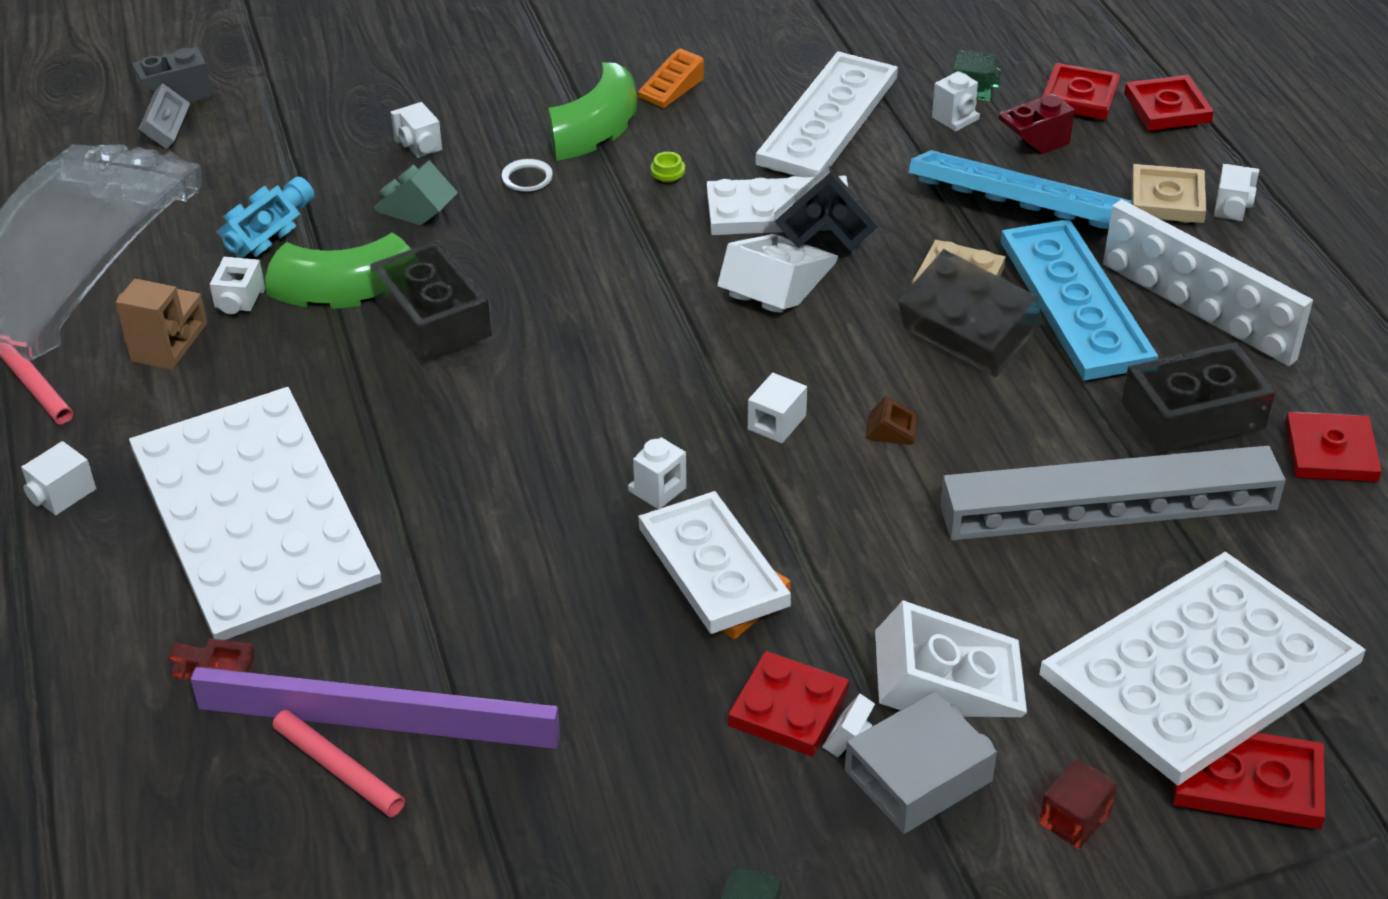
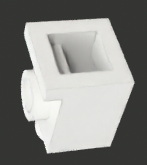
(955, 101)
(417, 129)
(1235, 191)
(234, 294)
(658, 464)

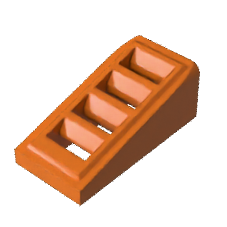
(675, 77)

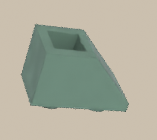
(417, 196)

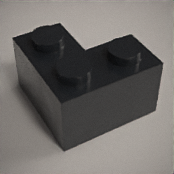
(822, 203)

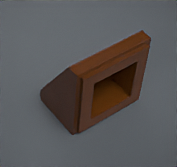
(892, 423)

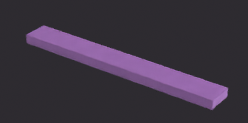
(378, 707)

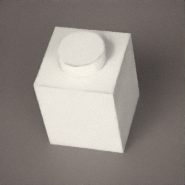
(777, 407)
(58, 478)

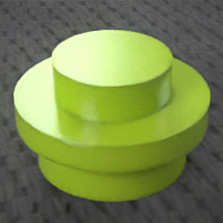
(667, 167)

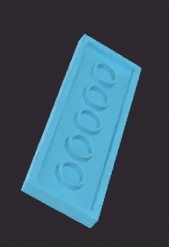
(1004, 183)
(1077, 299)

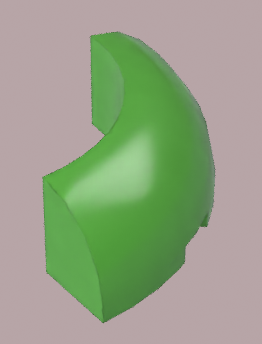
(594, 117)
(323, 276)

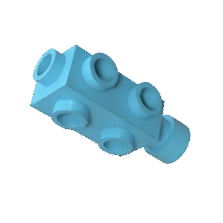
(268, 215)

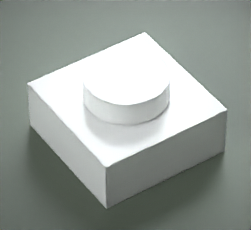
(849, 725)

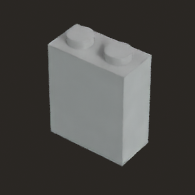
(920, 761)

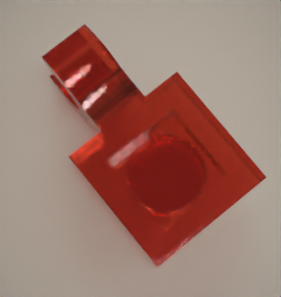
(216, 655)

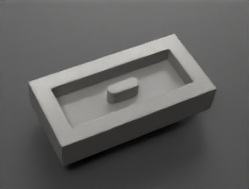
(164, 116)

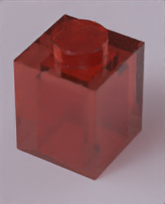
(1077, 803)

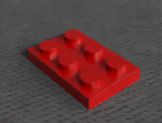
(1262, 780)

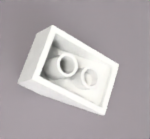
(773, 270)
(961, 661)

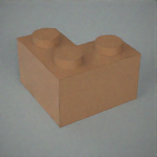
(159, 322)

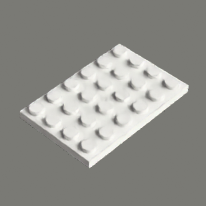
(253, 513)
(1201, 666)

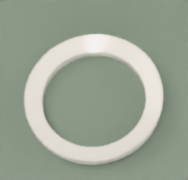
(527, 163)

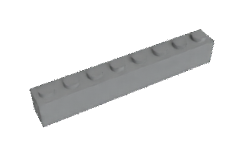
(1111, 492)

